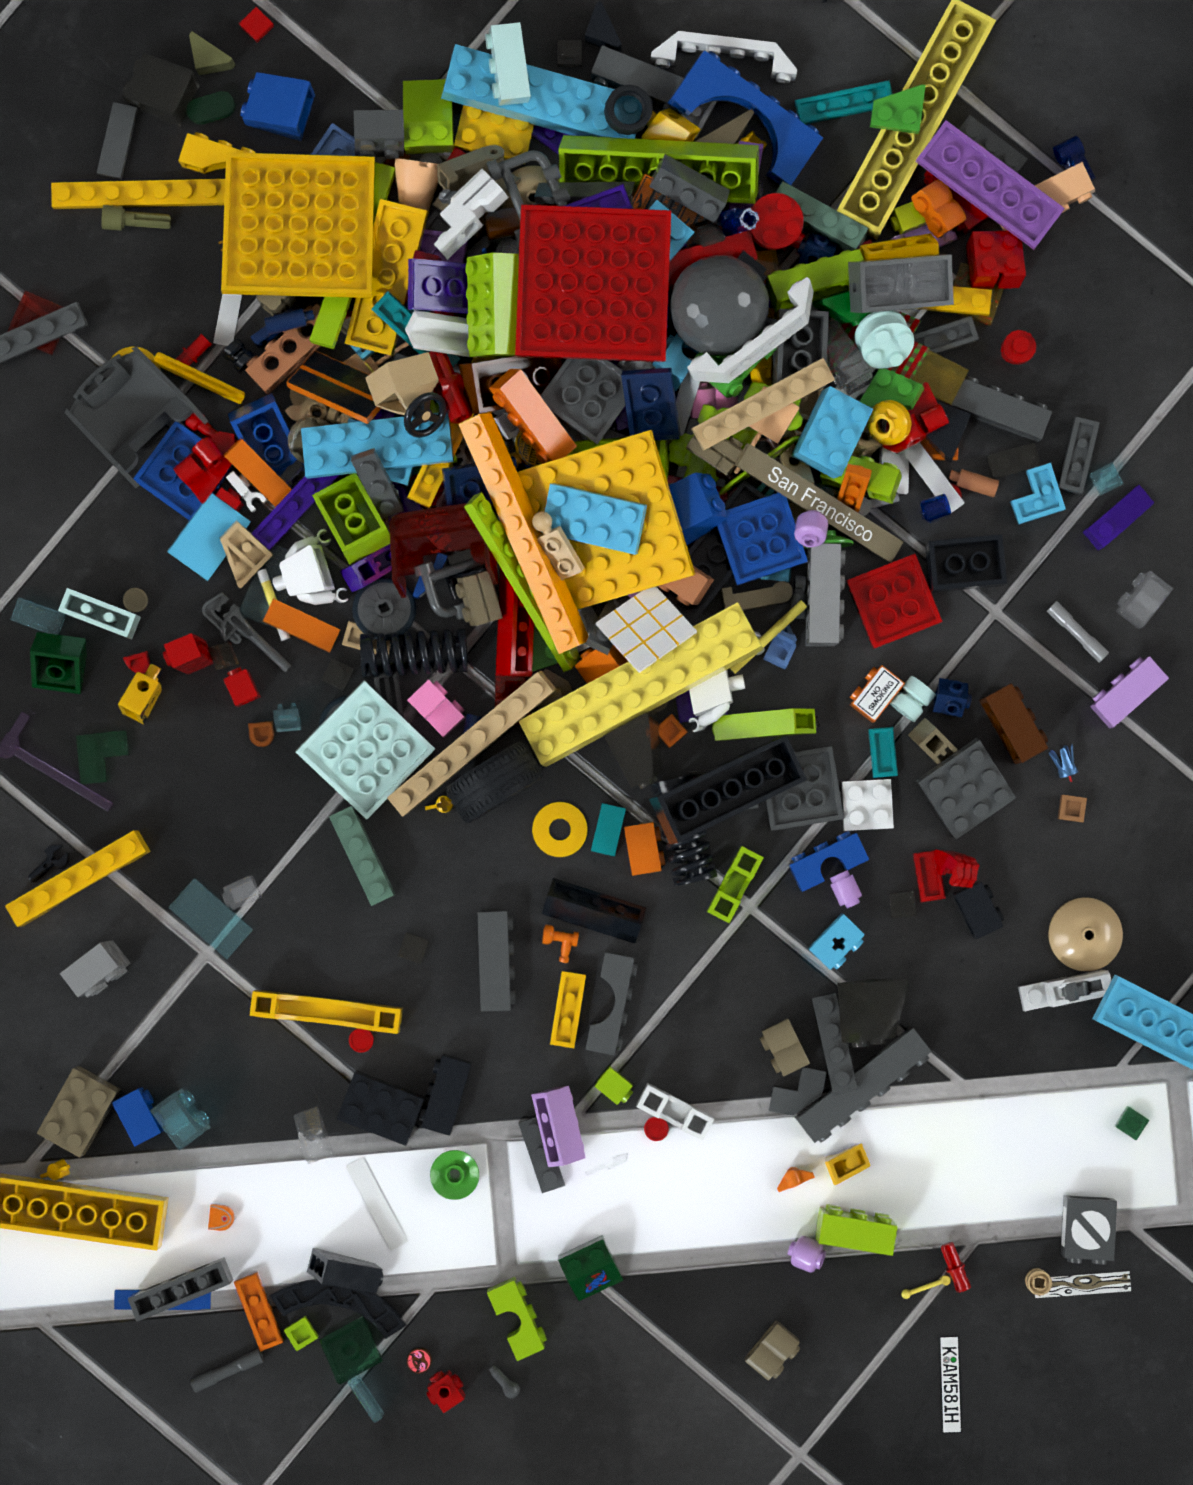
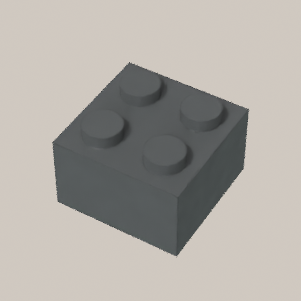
(379, 133)

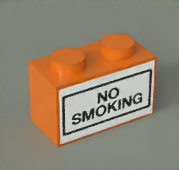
(876, 693)

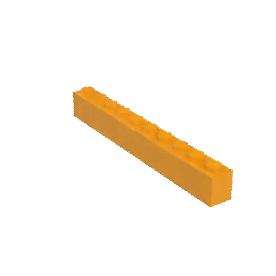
(516, 517)

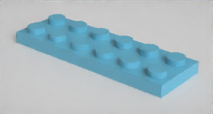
(330, 447)
(1147, 1020)

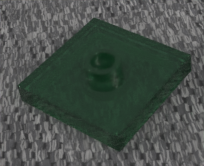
(351, 1350)

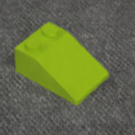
(427, 118)

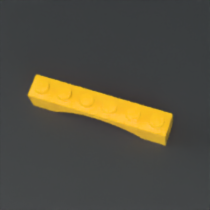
(206, 155)
(76, 878)
(326, 1011)

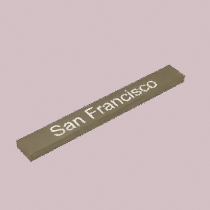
(813, 498)

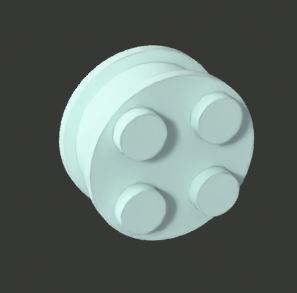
(884, 339)

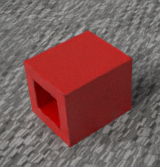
(241, 686)

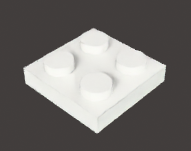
(867, 805)

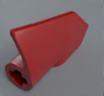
(925, 418)
(206, 464)

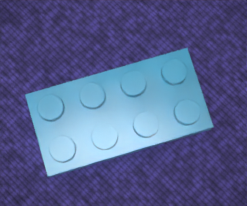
(596, 518)

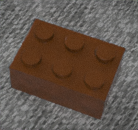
(1014, 723)

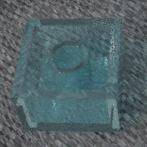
(181, 1118)

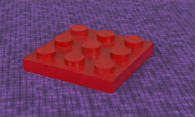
(894, 601)

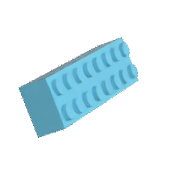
(555, 99)

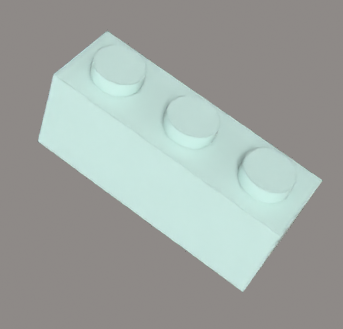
(508, 64)
(99, 613)

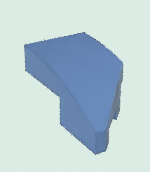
(781, 648)

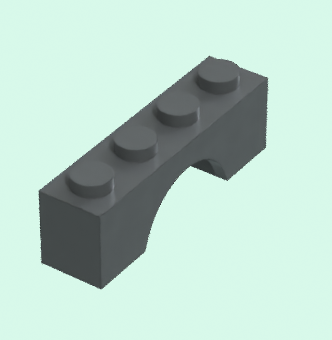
(604, 1035)

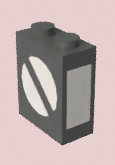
(1088, 1229)

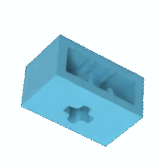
(822, 946)

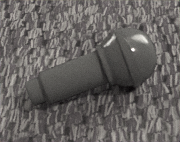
(510, 1388)

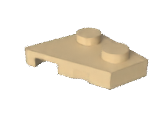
(243, 552)

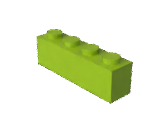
(827, 277)

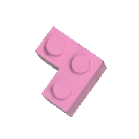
(436, 708)

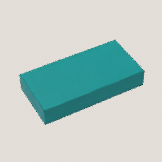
(883, 752)
(608, 829)

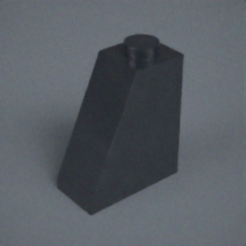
(947, 438)
(344, 1271)

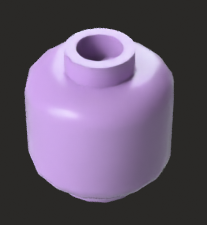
(811, 528)
(807, 1254)

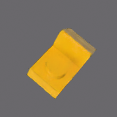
(847, 1163)

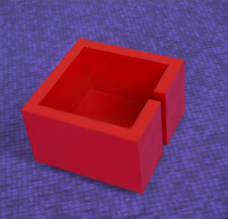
(995, 254)

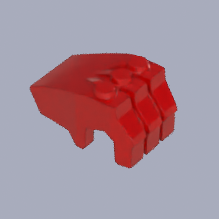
(962, 867)

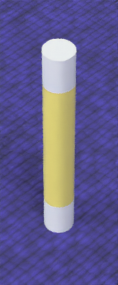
(270, 594)

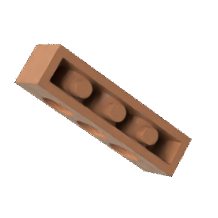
(288, 362)

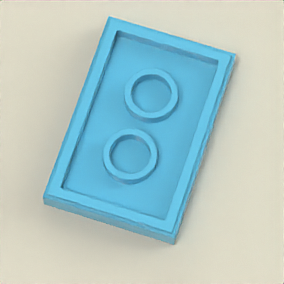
(200, 542)

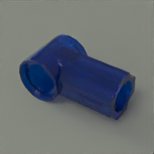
(1072, 153)
(738, 220)
(935, 508)

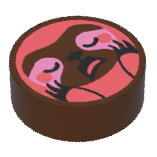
(419, 1360)

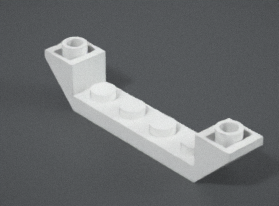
(782, 67)
(705, 368)

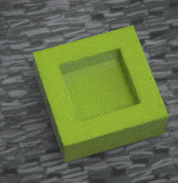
(301, 1333)

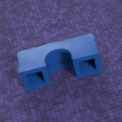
(846, 849)

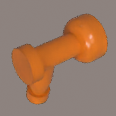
(566, 938)

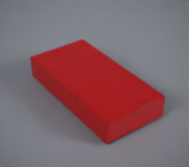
(928, 877)

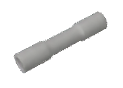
(1066, 620)

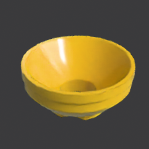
(898, 419)

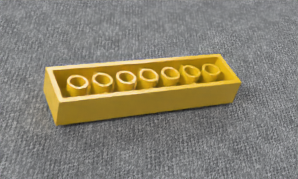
(82, 1212)

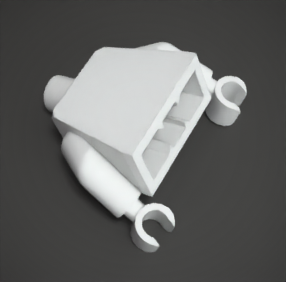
(307, 572)
(713, 698)

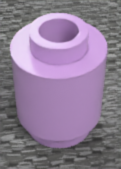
(845, 889)

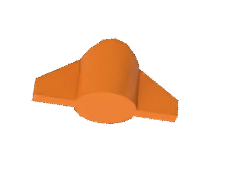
(793, 1178)

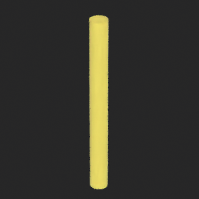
(774, 631)

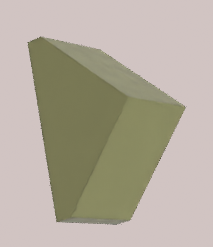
(207, 57)

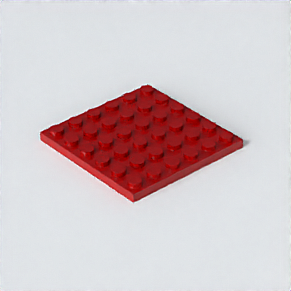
(593, 283)

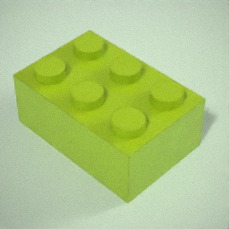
(352, 518)
(856, 1230)

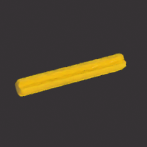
(199, 378)

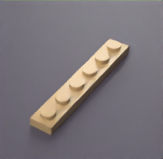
(763, 404)

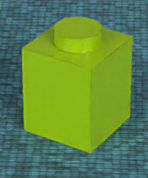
(614, 1086)

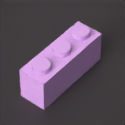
(1128, 691)
(558, 1126)

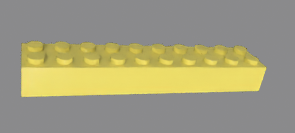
(894, 153)
(626, 693)

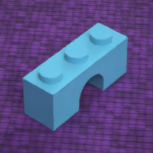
(676, 359)

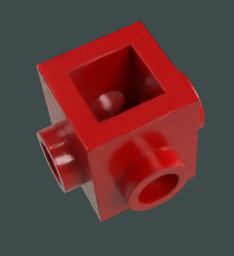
(449, 1398)

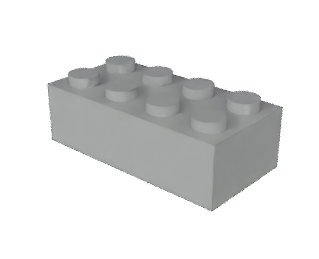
(823, 595)

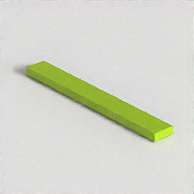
(335, 308)

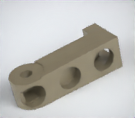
(462, 168)
(776, 595)

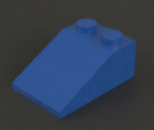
(265, 431)

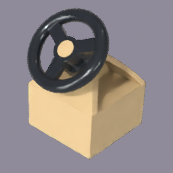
(407, 389)

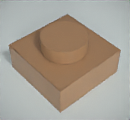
(1072, 808)

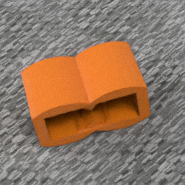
(938, 208)

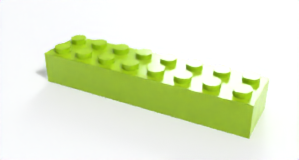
(629, 159)

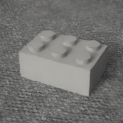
(95, 968)

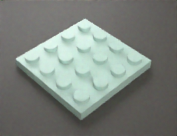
(365, 749)

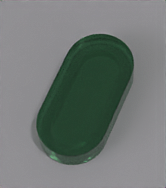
(210, 107)

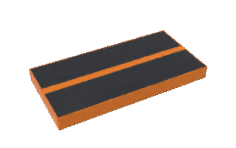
(335, 386)

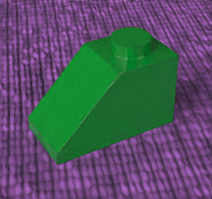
(839, 309)

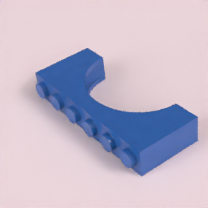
(790, 138)

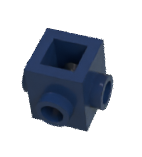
(815, 248)
(951, 697)

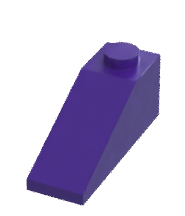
(1118, 517)
(368, 569)

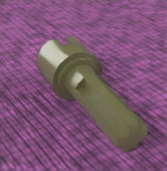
(117, 218)

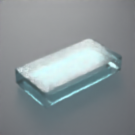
(38, 616)
(366, 1398)

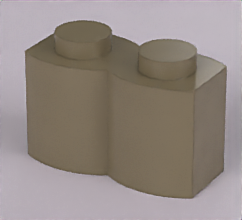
(785, 1047)
(772, 1351)

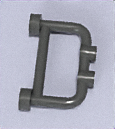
(550, 172)
(429, 574)

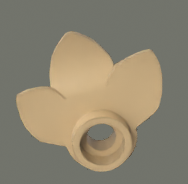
(304, 406)

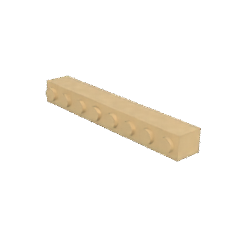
(472, 743)

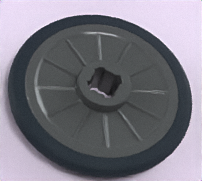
(376, 595)

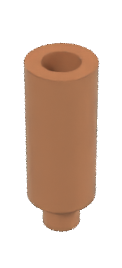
(975, 482)

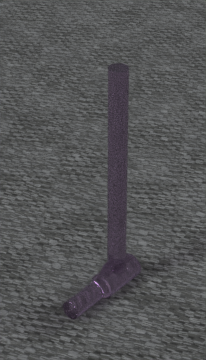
(10, 746)

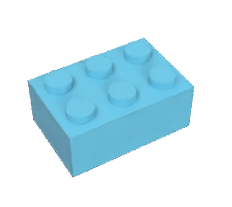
(832, 432)

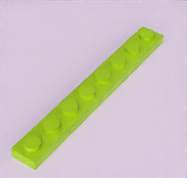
(499, 544)

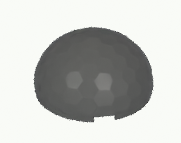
(718, 305)

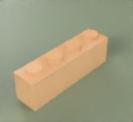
(1068, 187)

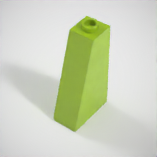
(764, 724)

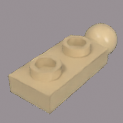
(557, 547)

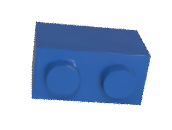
(136, 1115)

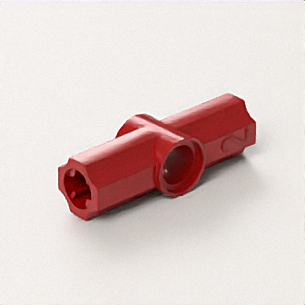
(450, 388)

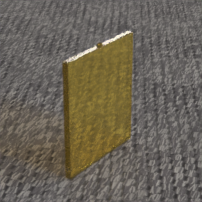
(942, 376)

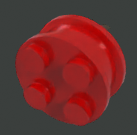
(778, 222)

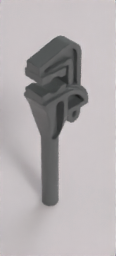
(236, 626)

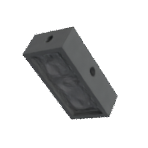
(900, 283)

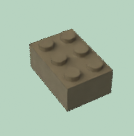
(79, 1111)

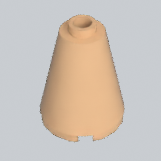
(416, 182)

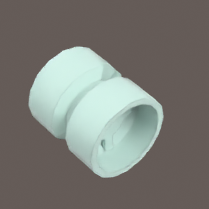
(912, 699)

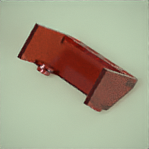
(433, 532)

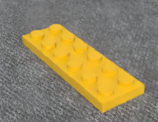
(396, 236)

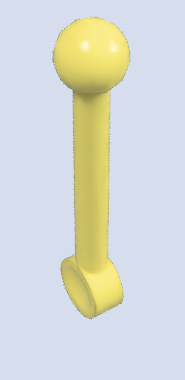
(945, 1280)

